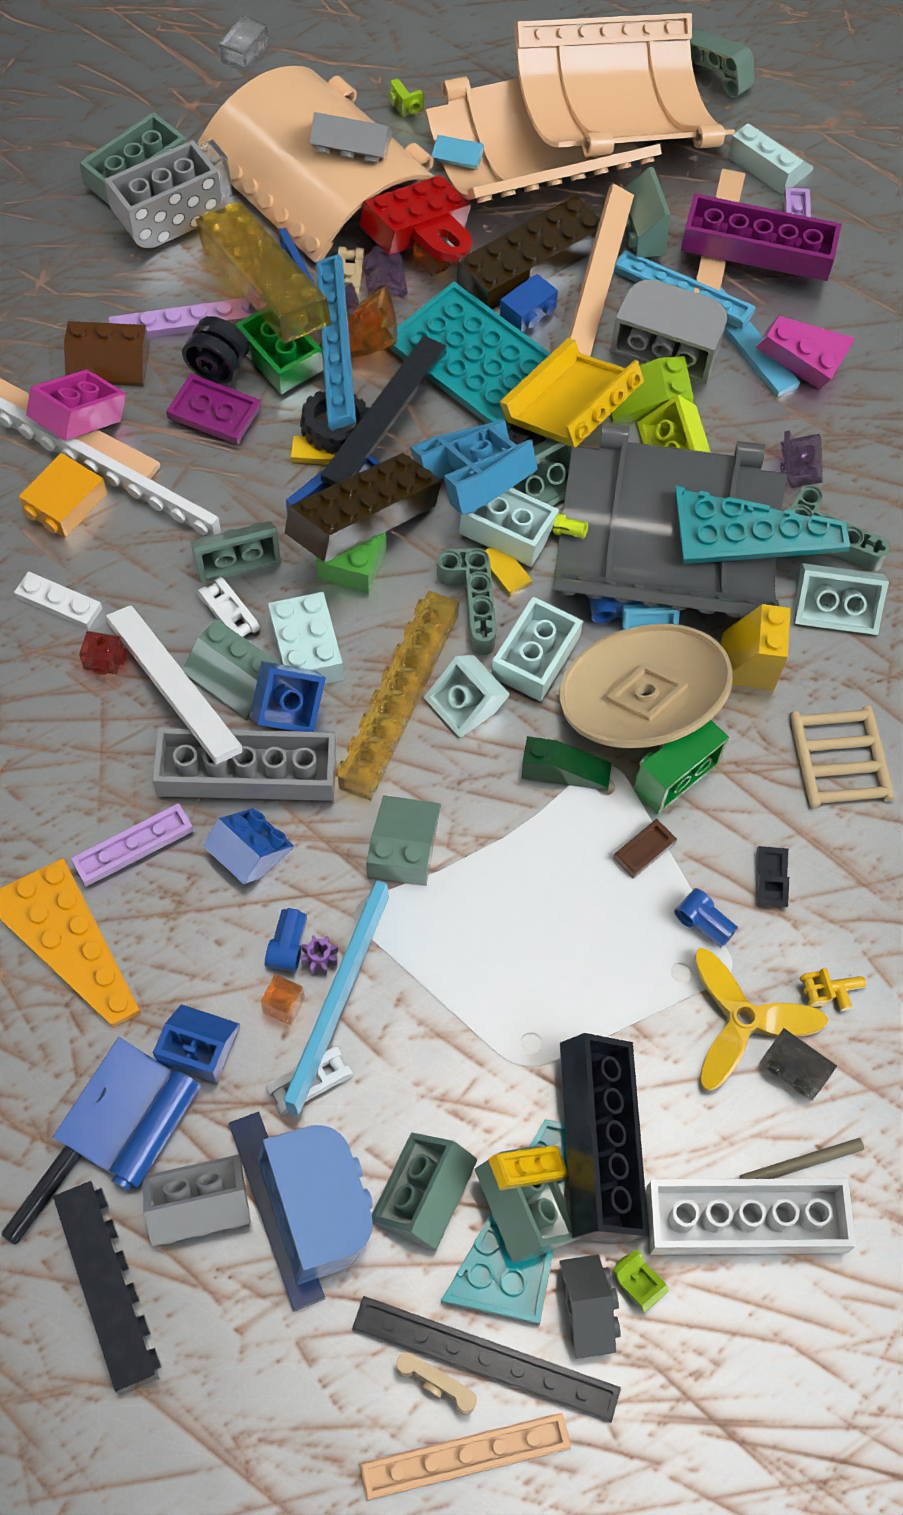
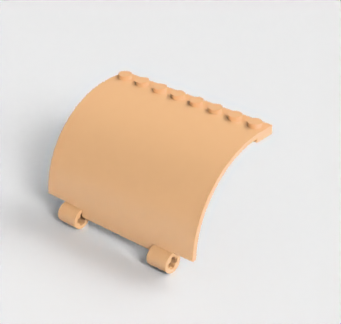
(612, 82)
(512, 148)
(277, 170)

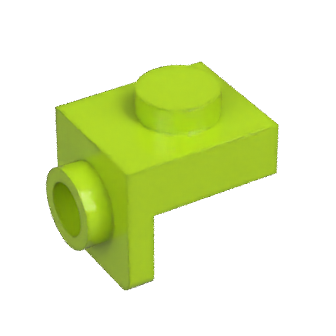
(405, 102)
(639, 1280)

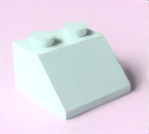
(466, 694)

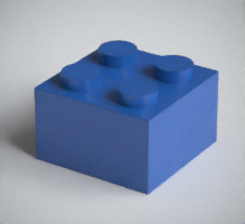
(287, 697)

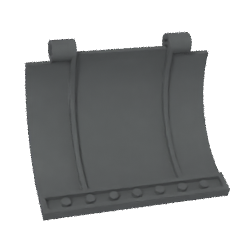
(634, 526)

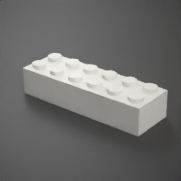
(749, 1216)

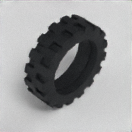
(320, 436)

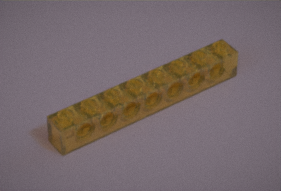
(365, 779)

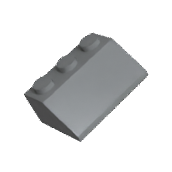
(350, 137)
(195, 1200)

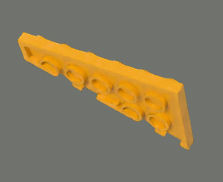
(59, 929)

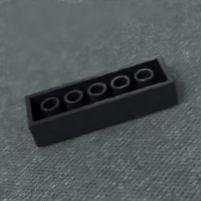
(603, 1139)

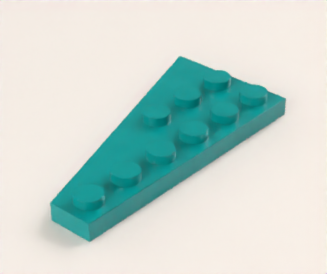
(742, 529)
(488, 1276)

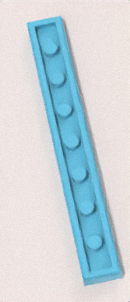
(336, 999)

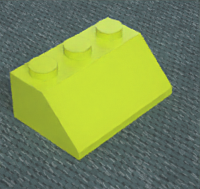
(674, 426)

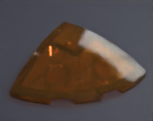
(372, 325)

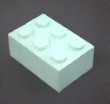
(306, 635)
(536, 648)

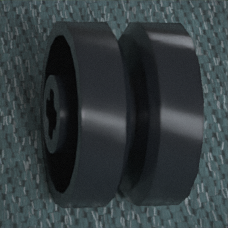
(215, 349)

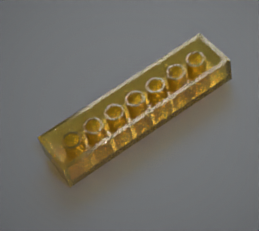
(263, 272)

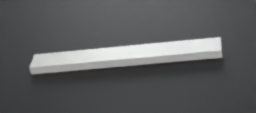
(174, 685)

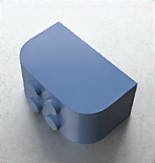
(316, 1200)

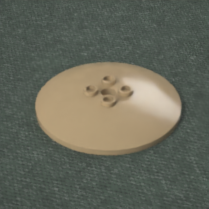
(672, 662)

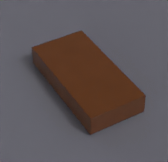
(645, 848)

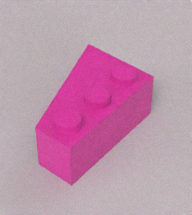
(805, 349)

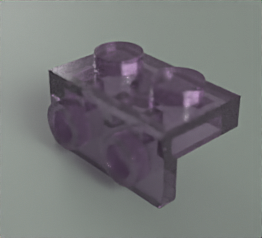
(385, 270)
(802, 459)

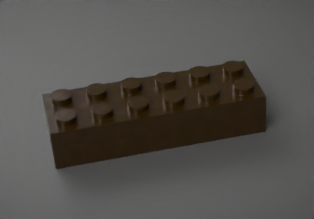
(538, 246)
(362, 507)

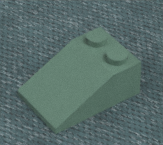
(403, 840)

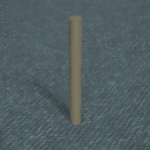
(806, 1161)

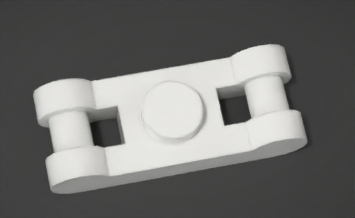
(228, 607)
(321, 1081)

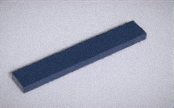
(248, 1137)

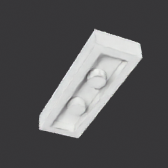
(58, 600)

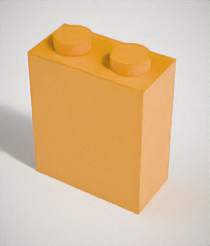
(62, 495)

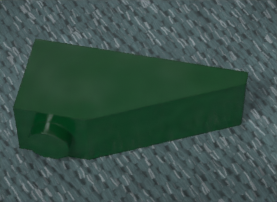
(564, 764)

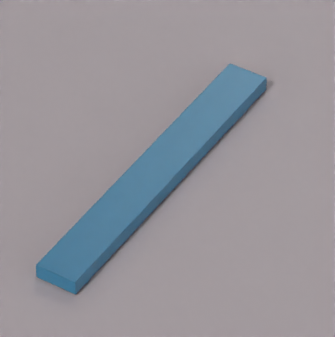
(336, 345)

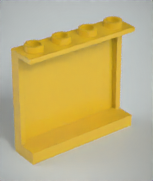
(569, 394)

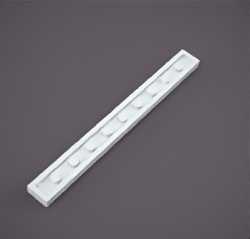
(113, 472)

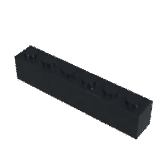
(106, 1289)

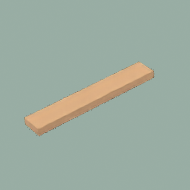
(464, 1456)

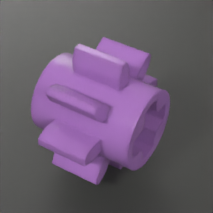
(325, 949)

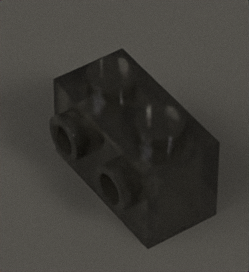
(798, 1064)

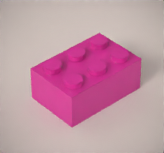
(75, 404)

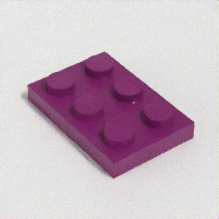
(213, 409)

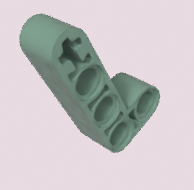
(724, 56)
(866, 548)
(477, 601)

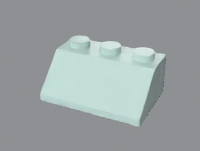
(767, 159)
(511, 525)
(840, 598)

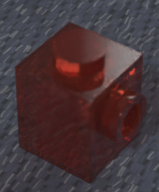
(102, 653)

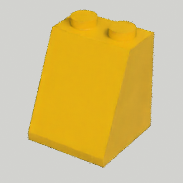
(758, 646)

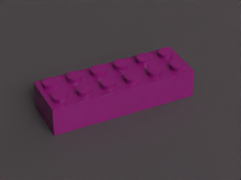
(761, 237)

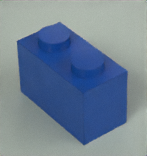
(529, 303)

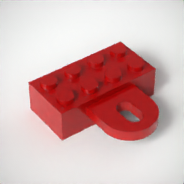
(422, 215)

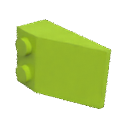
(662, 381)

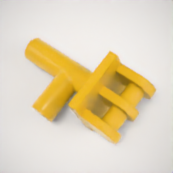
(823, 989)

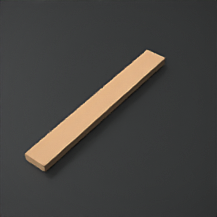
(600, 268)
(712, 268)
(96, 439)

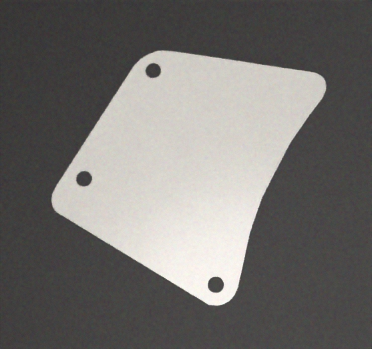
(550, 928)

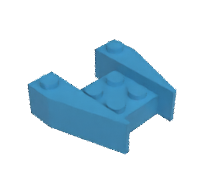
(476, 463)

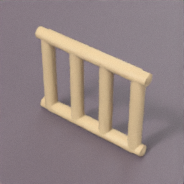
(872, 739)

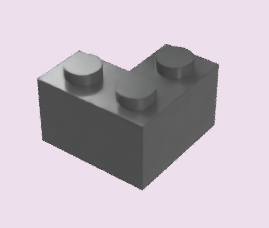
(590, 1306)

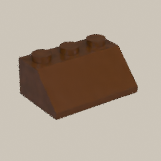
(108, 350)

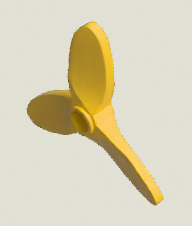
(764, 1019)

